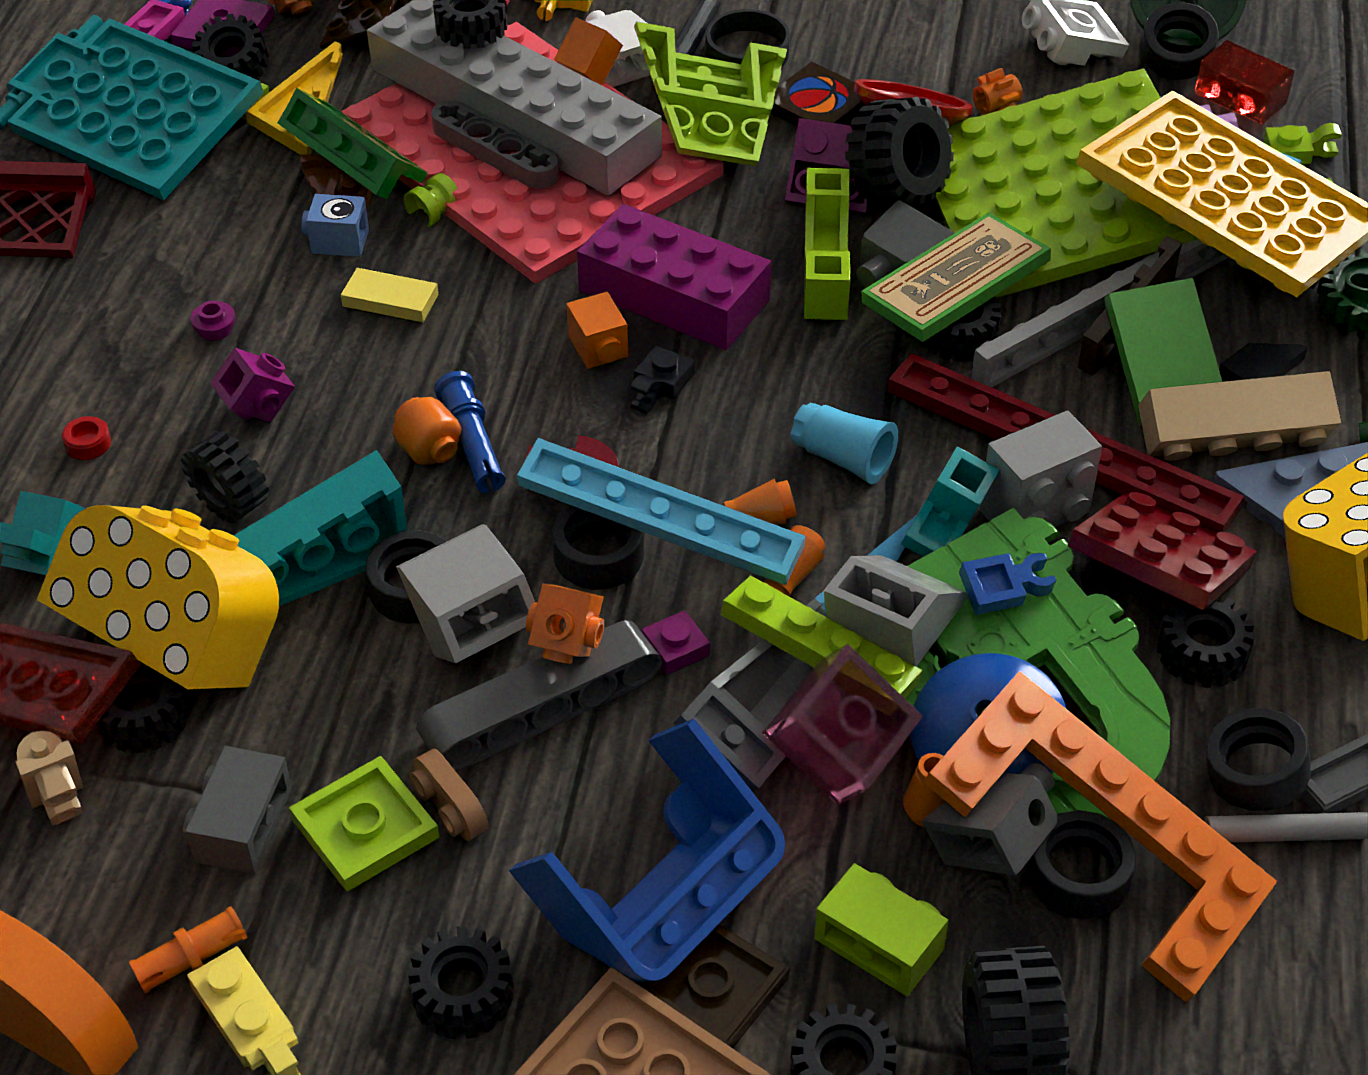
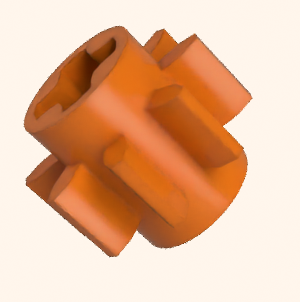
(996, 91)

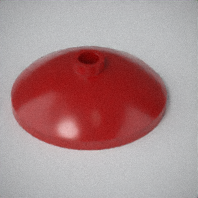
(952, 108)

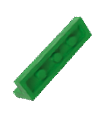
(347, 144)

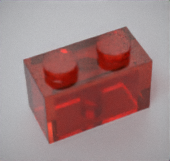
(1244, 82)

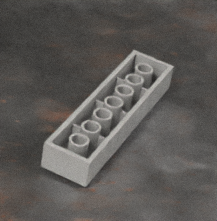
(587, 126)

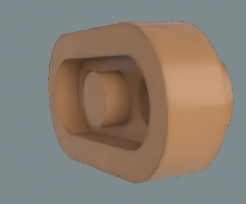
(455, 801)

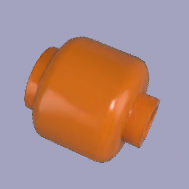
(426, 429)

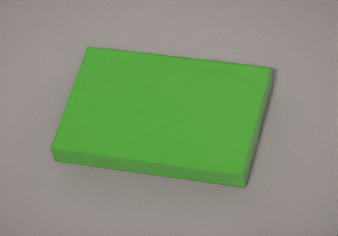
(1161, 338)

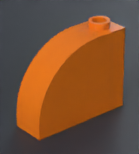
(58, 1006)

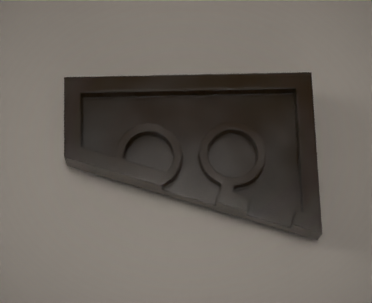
(1099, 341)

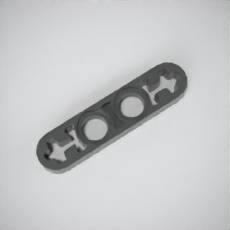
(531, 165)

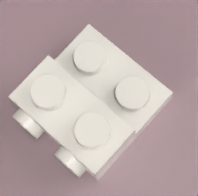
(1073, 30)

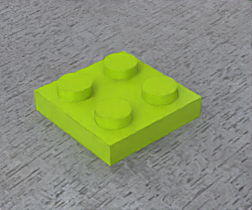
(364, 823)

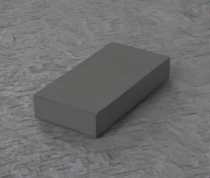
(1338, 778)

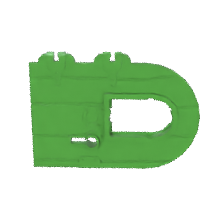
(1063, 632)

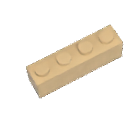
(1239, 415)

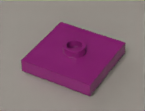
(206, 10)

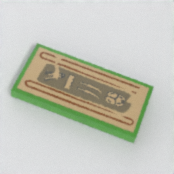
(955, 276)

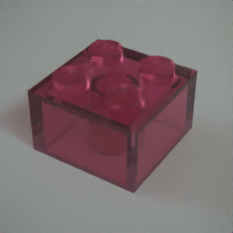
(843, 724)

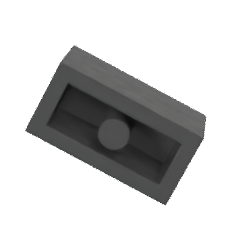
(238, 809)

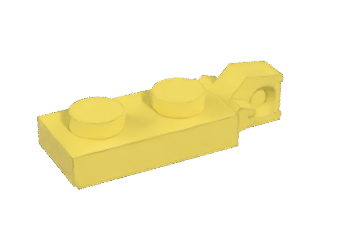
(246, 1013)

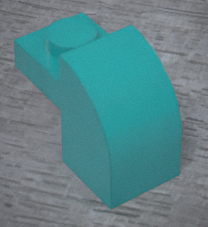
(950, 503)
(35, 531)

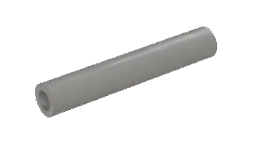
(1291, 827)

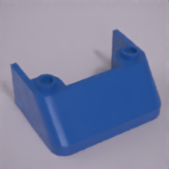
(721, 856)

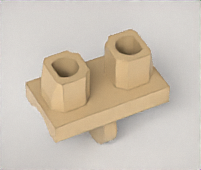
(50, 775)

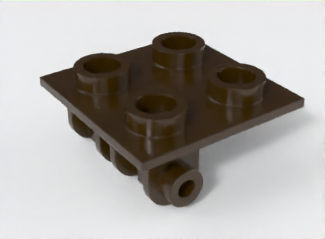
(356, 17)

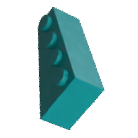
(328, 529)

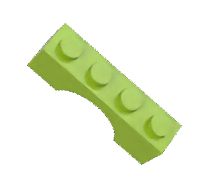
(826, 244)

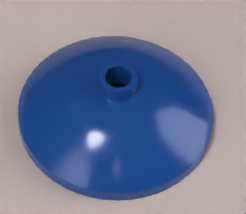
(960, 691)

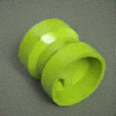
(431, 197)

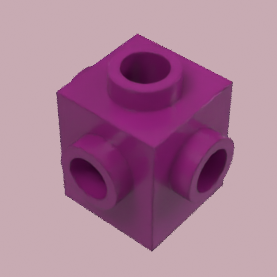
(253, 384)

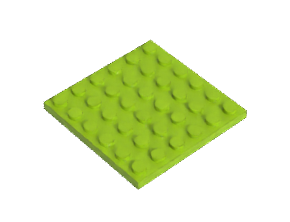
(1026, 173)

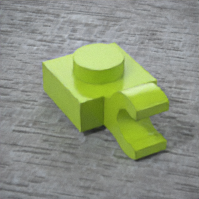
(1303, 145)

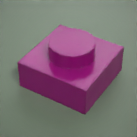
(677, 641)

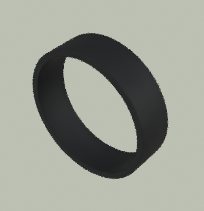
(745, 21)

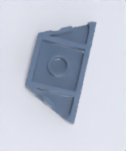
(1275, 483)

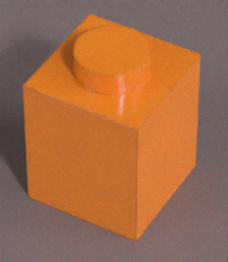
(588, 51)
(597, 330)

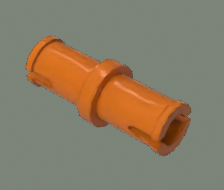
(188, 949)

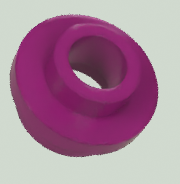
(213, 320)

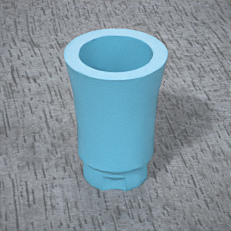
(846, 439)

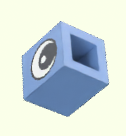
(336, 225)

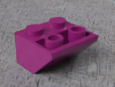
(820, 146)

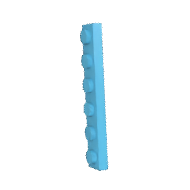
(662, 511)

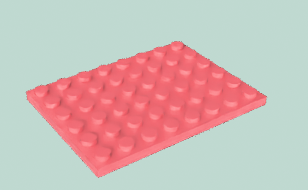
(522, 224)

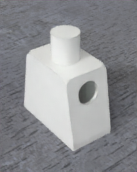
(630, 61)

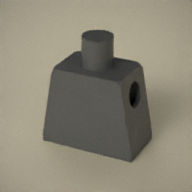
(895, 240)
(1001, 828)

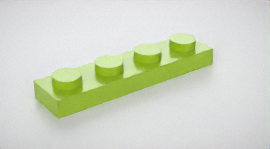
(808, 633)

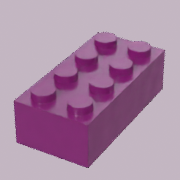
(675, 276)

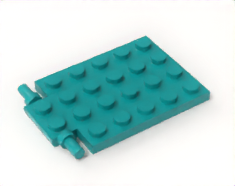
(126, 103)

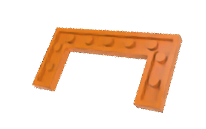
(1225, 879)

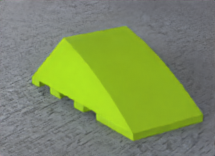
(709, 103)

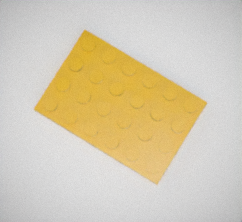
(1230, 192)

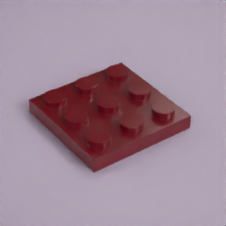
(1163, 548)

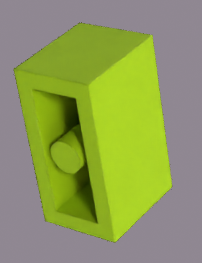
(881, 928)

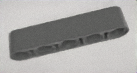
(537, 697)

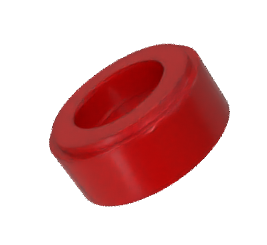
(86, 438)

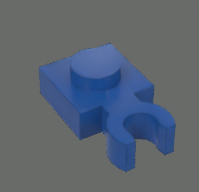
(999, 584)

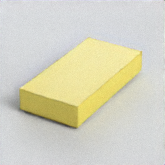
(389, 294)

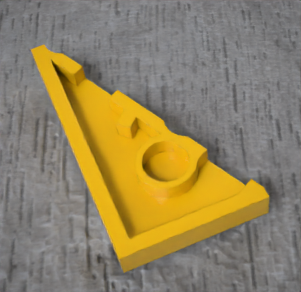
(314, 78)

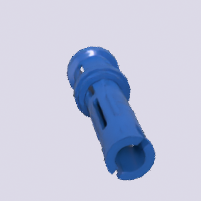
(457, 395)

